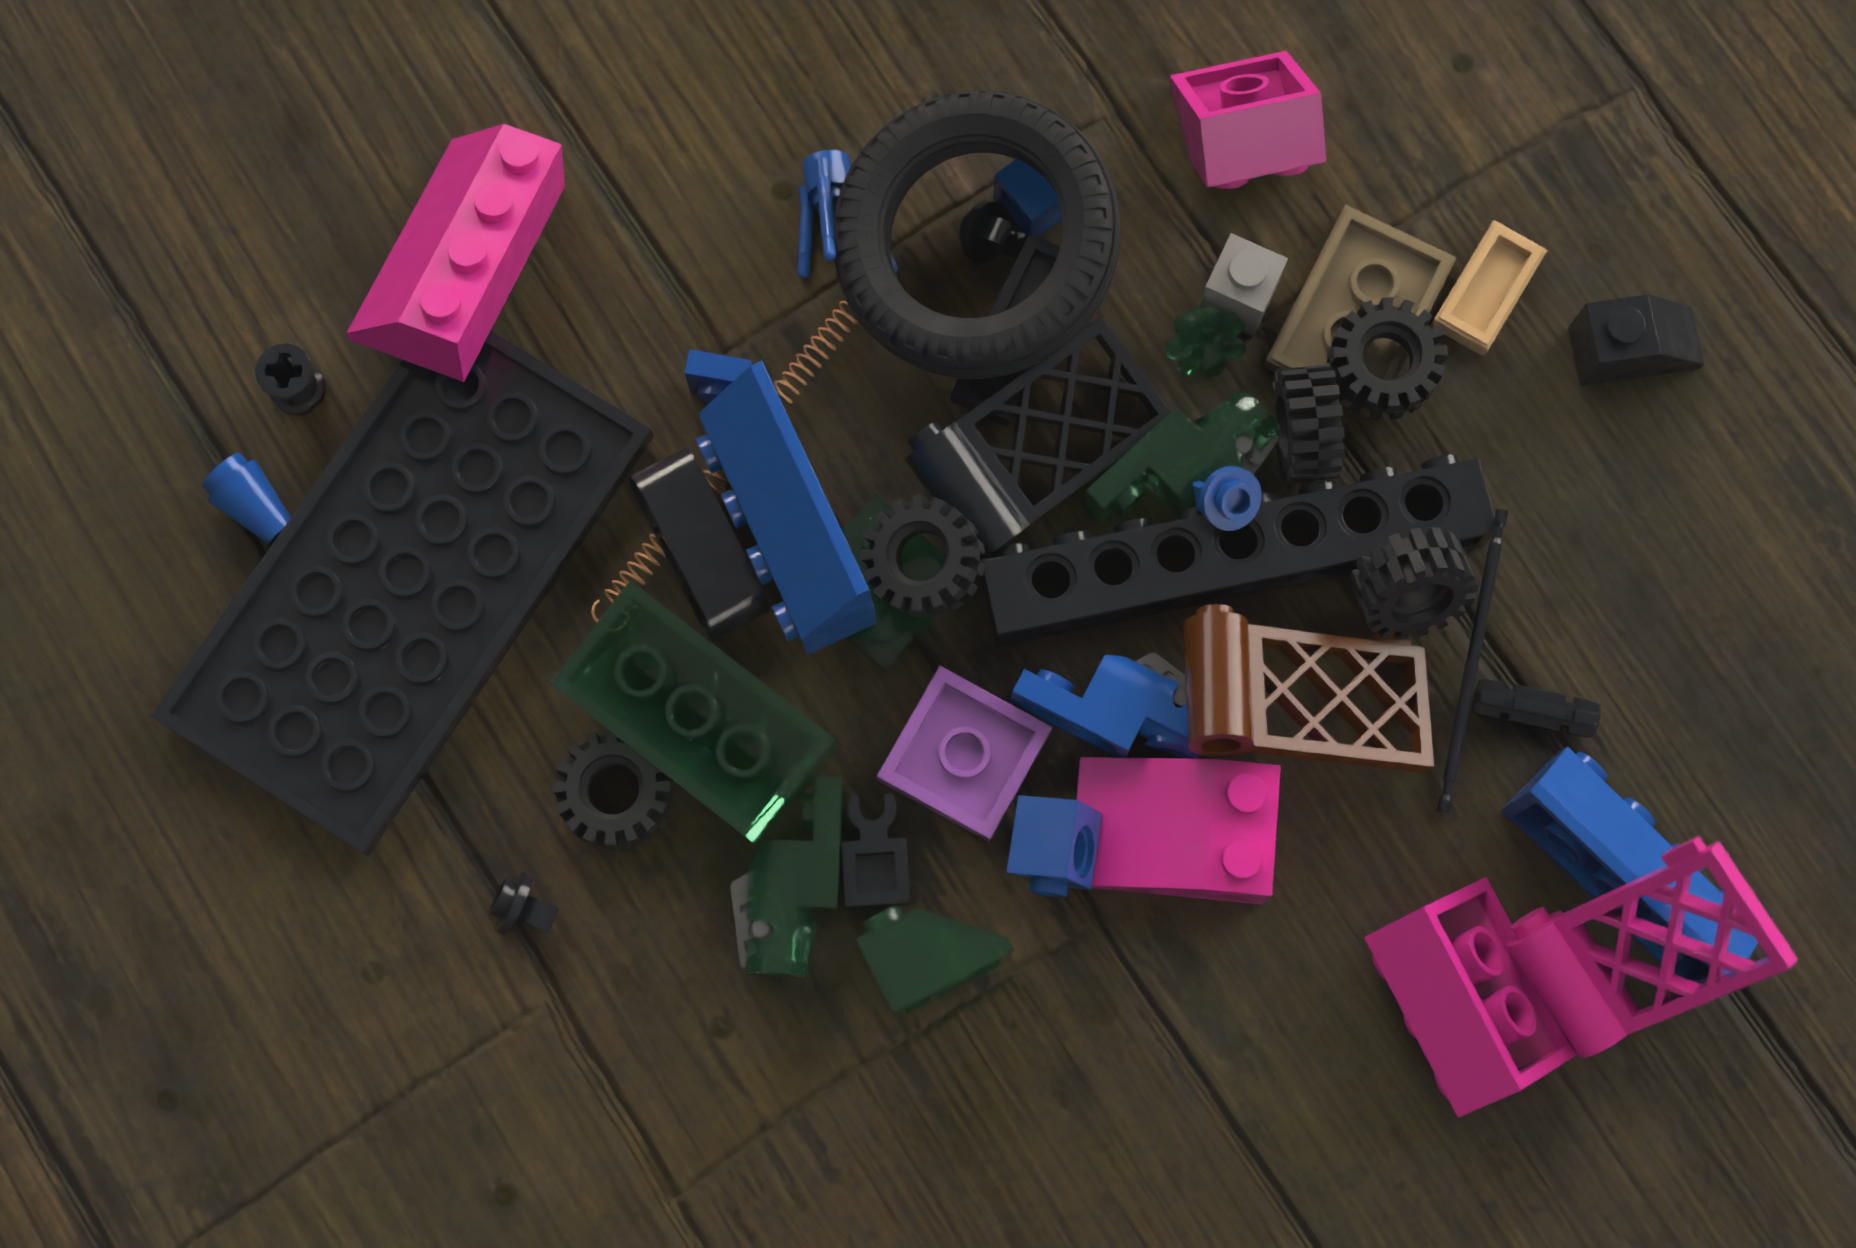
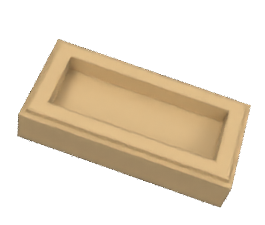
(1489, 288)

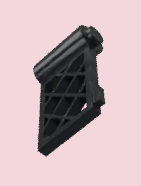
(967, 472)

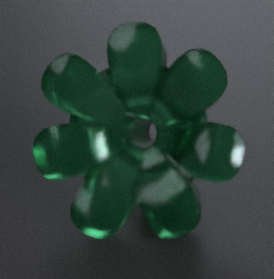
(1204, 339)

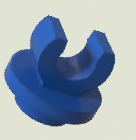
(1228, 497)

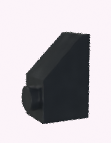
(1633, 339)

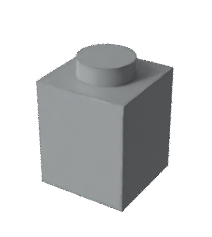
(1244, 281)

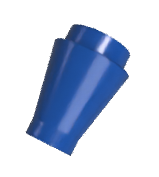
(247, 497)

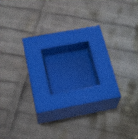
(712, 373)

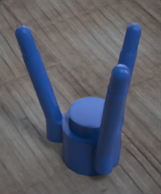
(823, 180)

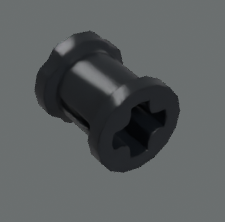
(276, 368)

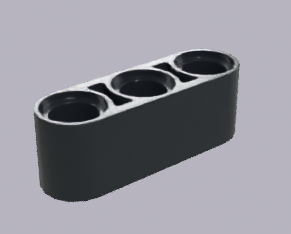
(699, 543)

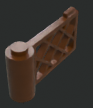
(1230, 680)

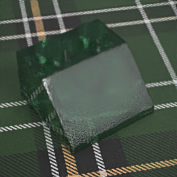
(926, 956)

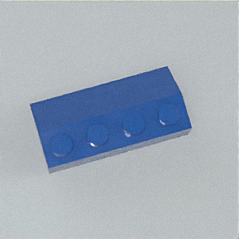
(786, 513)
(1608, 844)

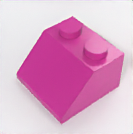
(1250, 119)

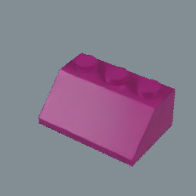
(1469, 998)

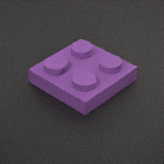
(964, 753)

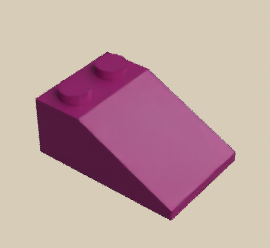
(1184, 826)

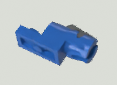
(1118, 704)

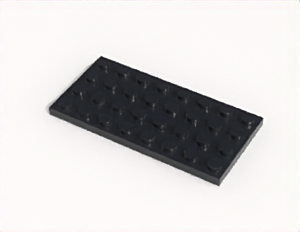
(402, 585)

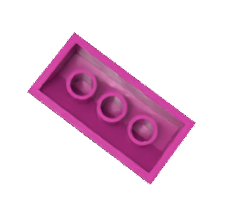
(462, 250)

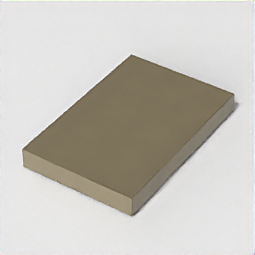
(1359, 265)

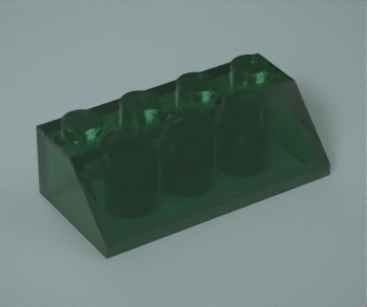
(695, 713)

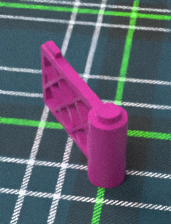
(1586, 980)

